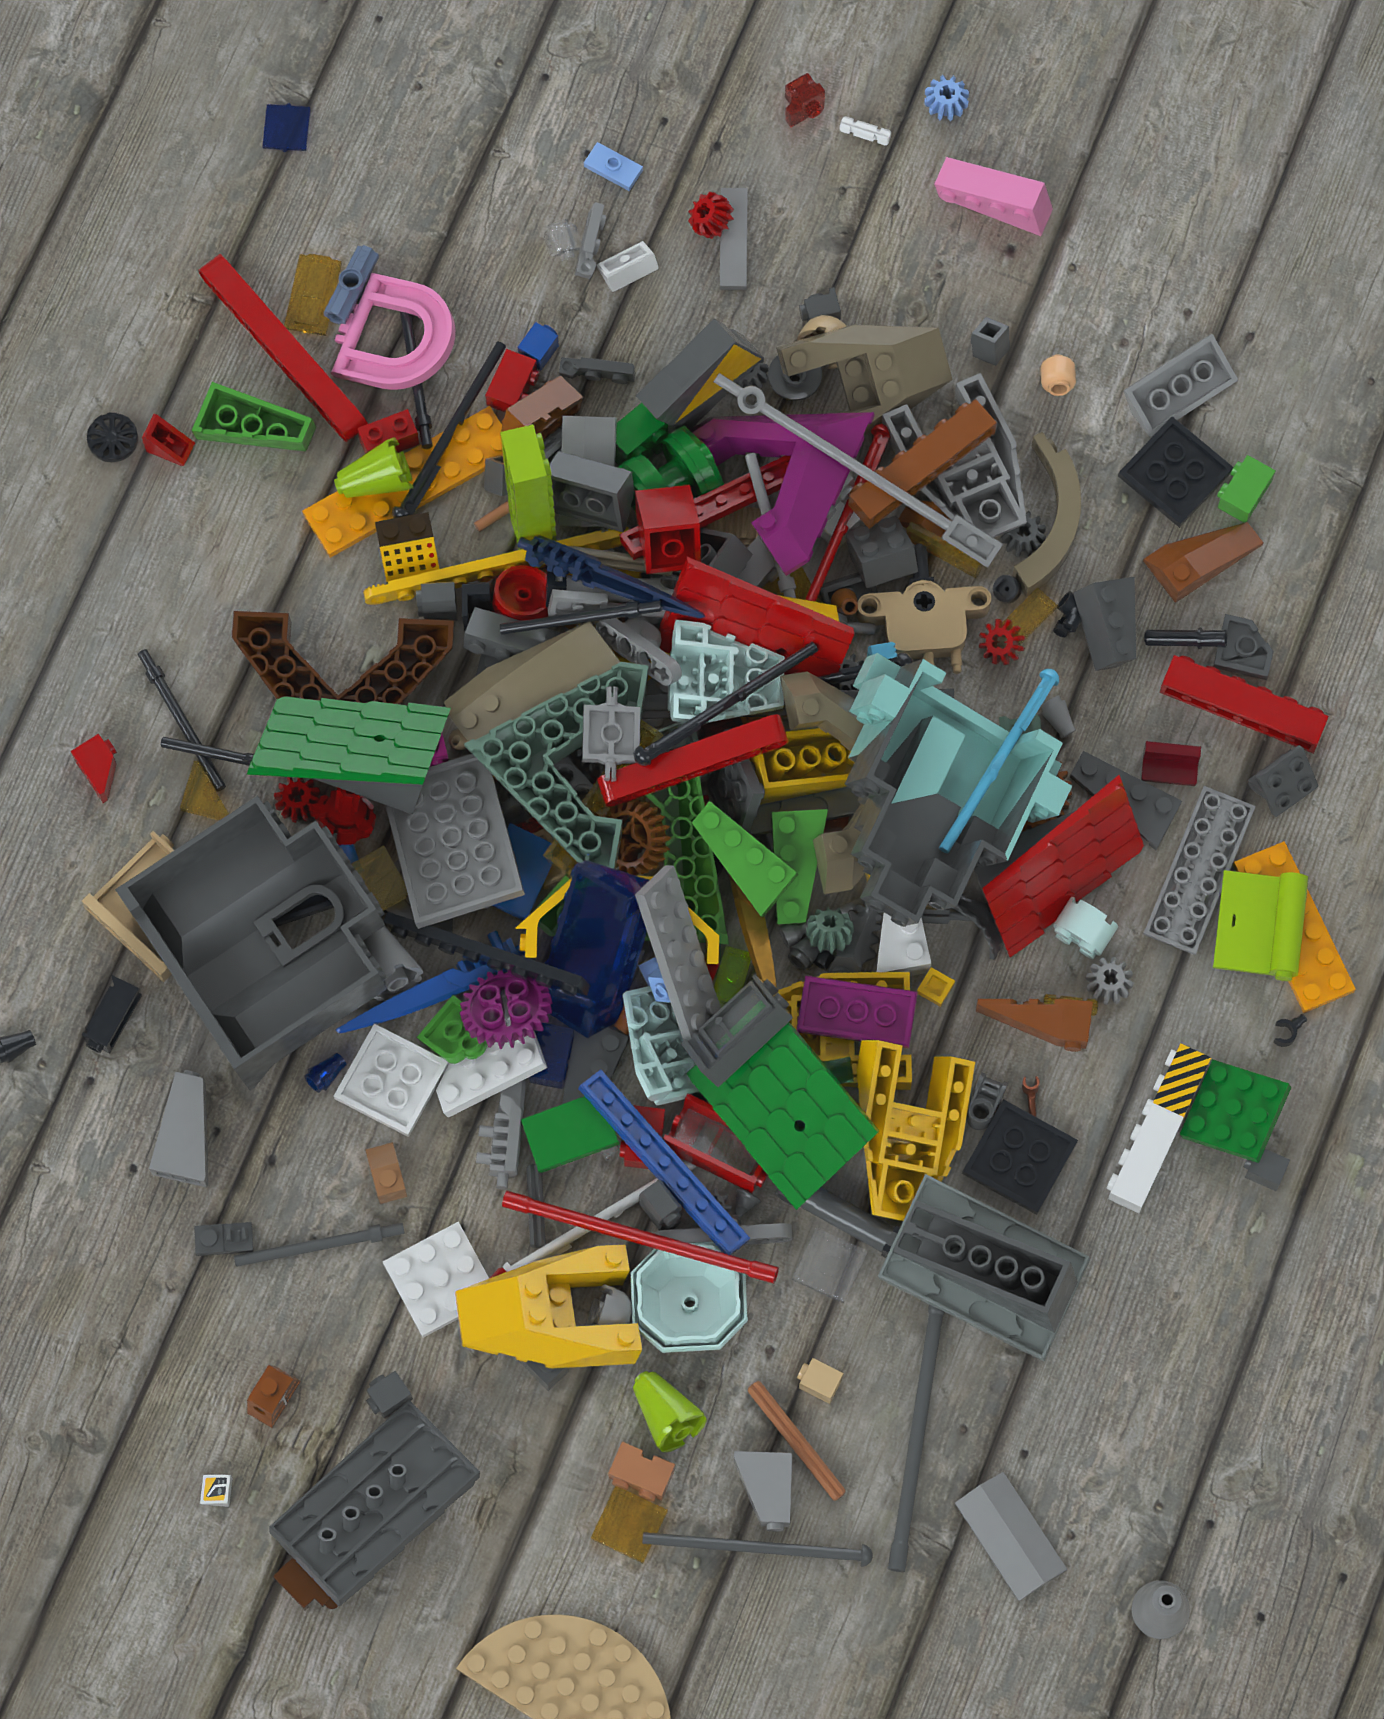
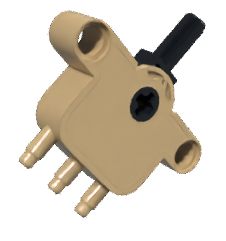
(929, 631)

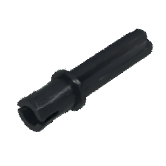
(1198, 638)

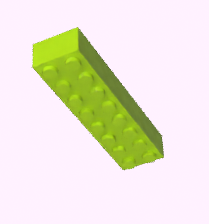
(528, 484)

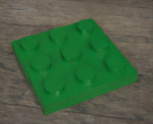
(1235, 1111)

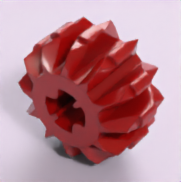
(710, 215)
(1001, 630)
(286, 800)

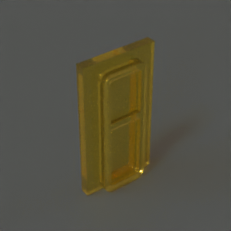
(311, 292)

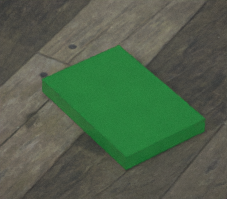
(567, 1134)

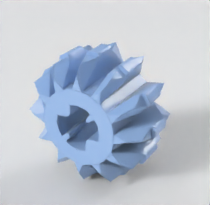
(955, 101)

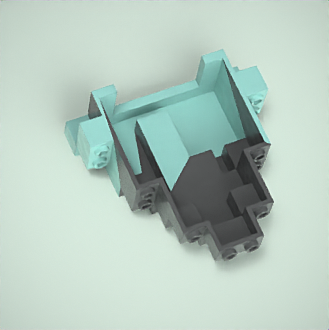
(916, 774)

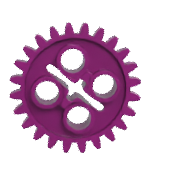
(485, 1012)

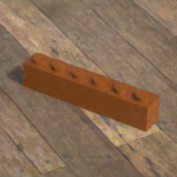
(924, 461)

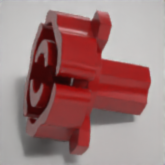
(344, 811)

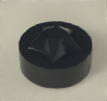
(1007, 589)

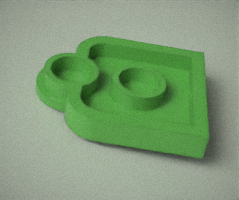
(448, 1037)

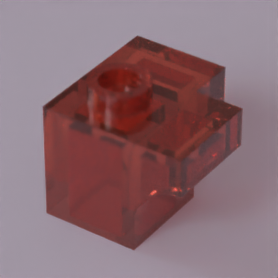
(804, 98)

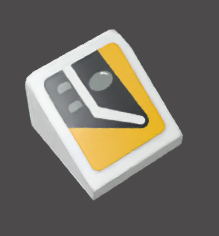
(216, 1490)

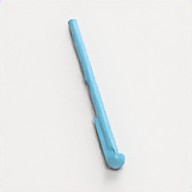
(1049, 679)

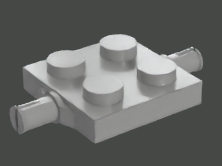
(610, 733)

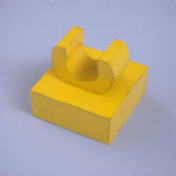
(935, 986)

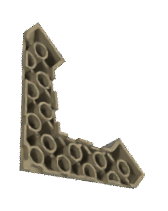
(818, 704)

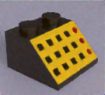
(407, 546)

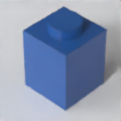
(539, 344)

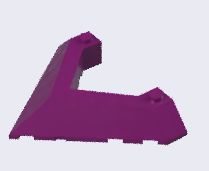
(810, 480)

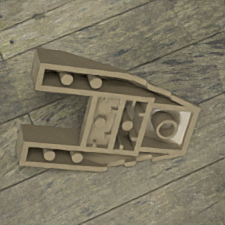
(876, 364)

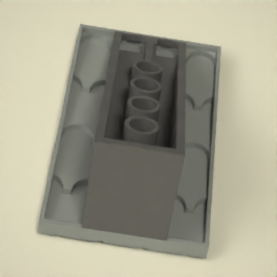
(984, 1267)

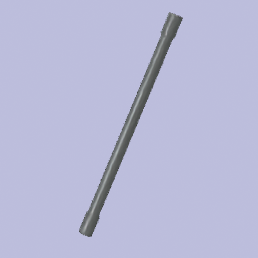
(900, 1546)

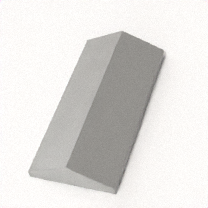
(1180, 385)
(589, 439)
(1010, 1536)

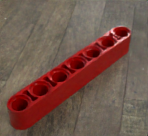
(694, 760)

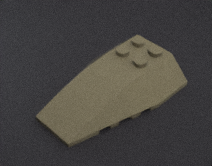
(529, 679)

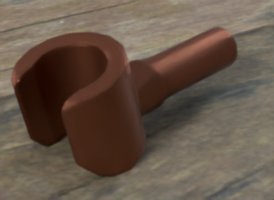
(1031, 1094)

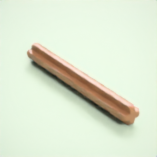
(796, 1440)

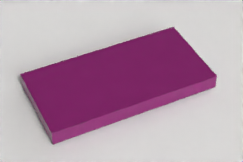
(856, 1011)

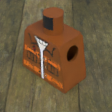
(271, 1395)

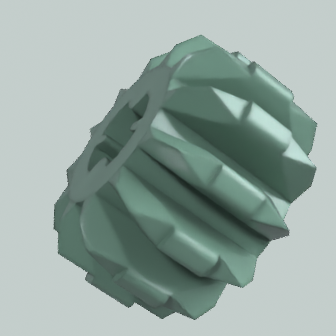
(829, 930)

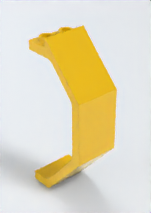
(528, 941)

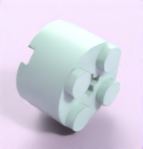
(1084, 927)

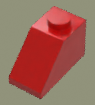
(97, 764)

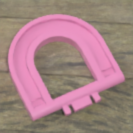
(405, 370)

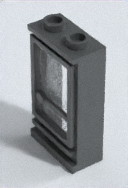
(738, 1030)

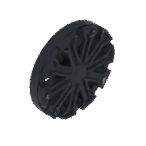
(112, 437)

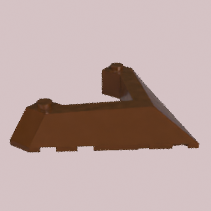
(267, 646)

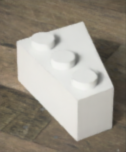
(903, 948)

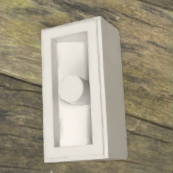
(628, 266)

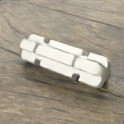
(865, 130)

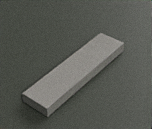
(734, 242)

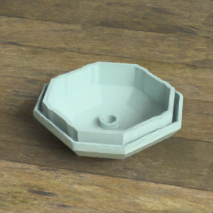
(664, 1285)

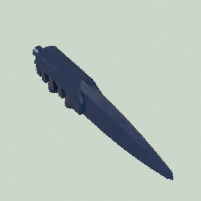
(588, 569)

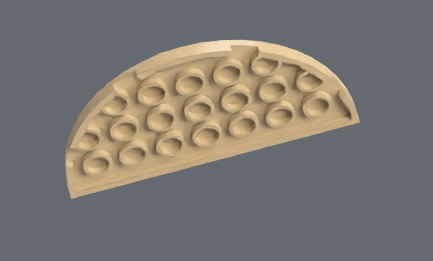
(566, 1671)

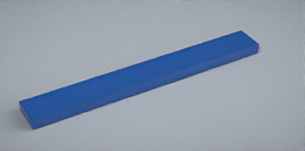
(664, 1163)

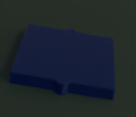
(286, 127)

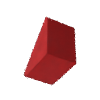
(167, 441)

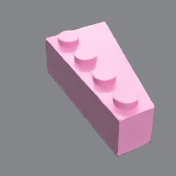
(995, 194)

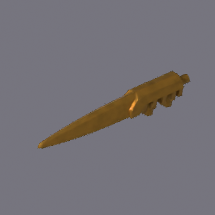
(755, 935)

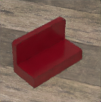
(1170, 763)

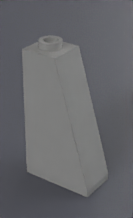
(182, 1138)

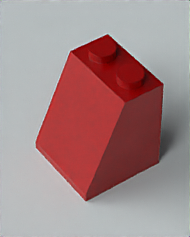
(667, 528)

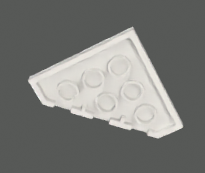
(492, 1072)

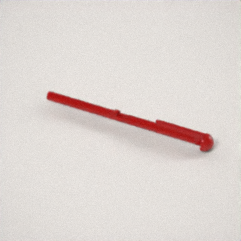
(872, 461)

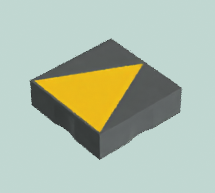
(686, 386)

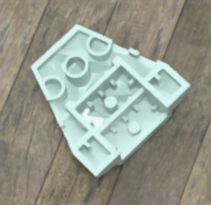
(714, 669)
(657, 1048)

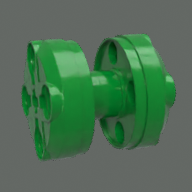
(687, 464)

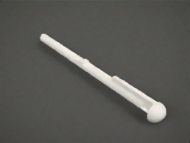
(563, 1242)

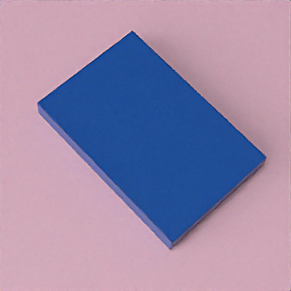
(532, 870)

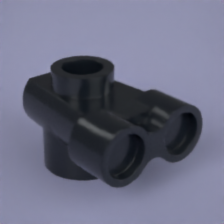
(1071, 619)

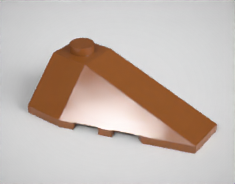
(1060, 1023)

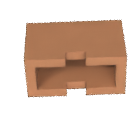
(642, 1474)

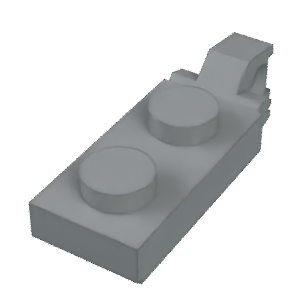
(590, 243)

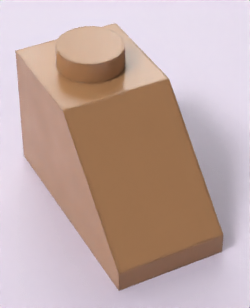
(386, 1173)

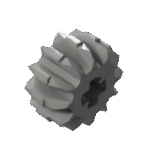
(1107, 970)

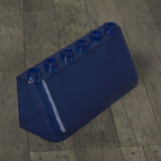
(599, 940)

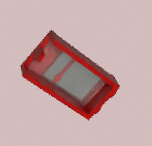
(708, 1143)

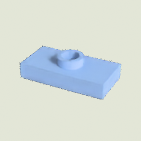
(613, 166)

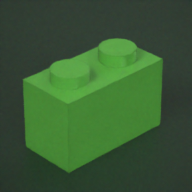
(1246, 488)

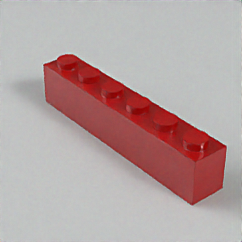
(1244, 703)

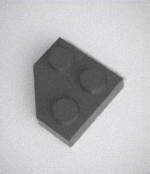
(1245, 649)

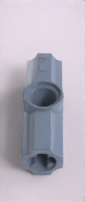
(345, 297)

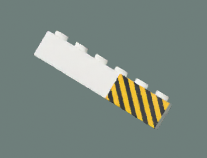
(1159, 1128)

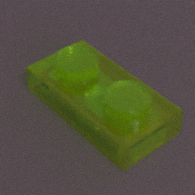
(731, 973)

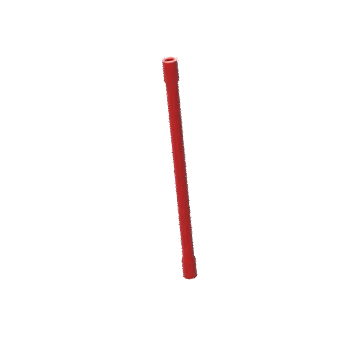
(751, 1268)

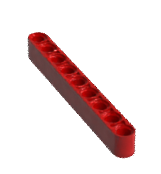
(282, 347)

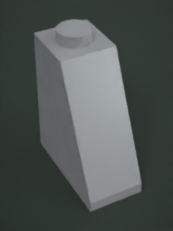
(768, 1486)

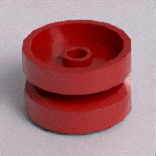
(520, 593)

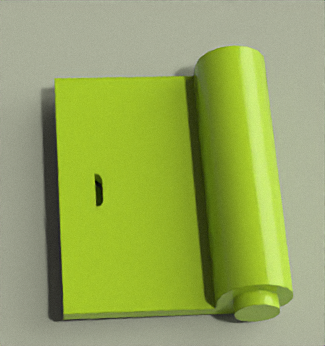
(1266, 922)

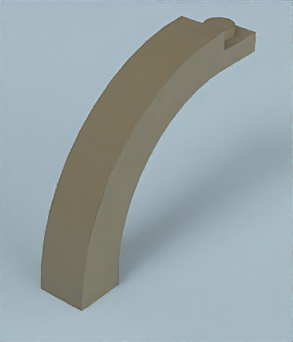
(1051, 555)

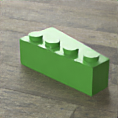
(246, 420)
(794, 845)
(751, 865)

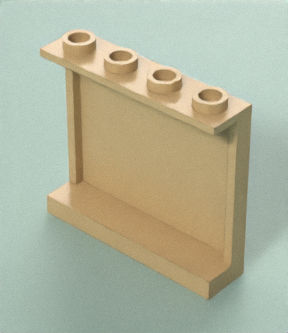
(114, 915)

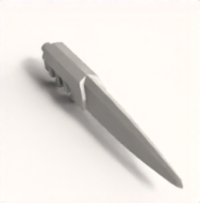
(505, 1136)

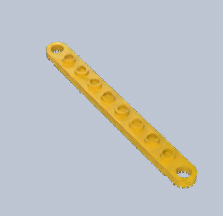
(478, 570)

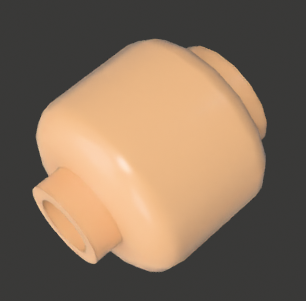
(1058, 375)

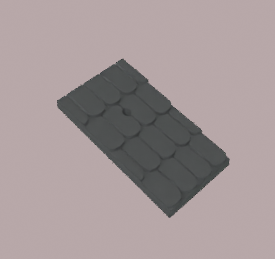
(374, 1503)

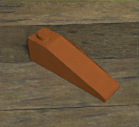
(1196, 560)

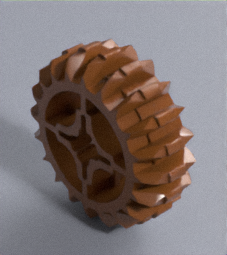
(641, 832)

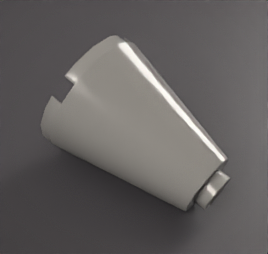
(395, 961)
(1153, 1616)

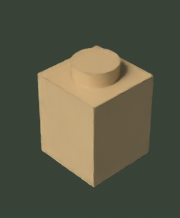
(819, 1380)

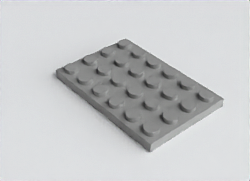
(455, 844)

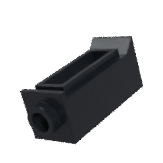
(111, 1016)

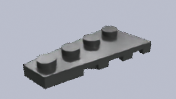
(1150, 805)

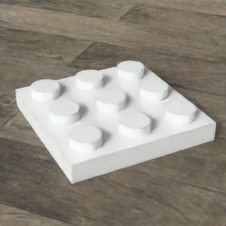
(391, 1080)
(432, 1273)

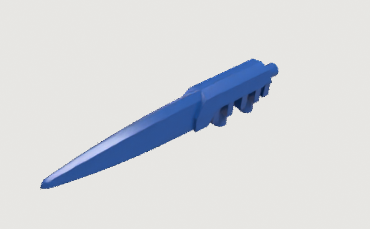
(433, 990)

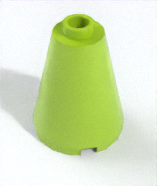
(375, 472)
(667, 1411)

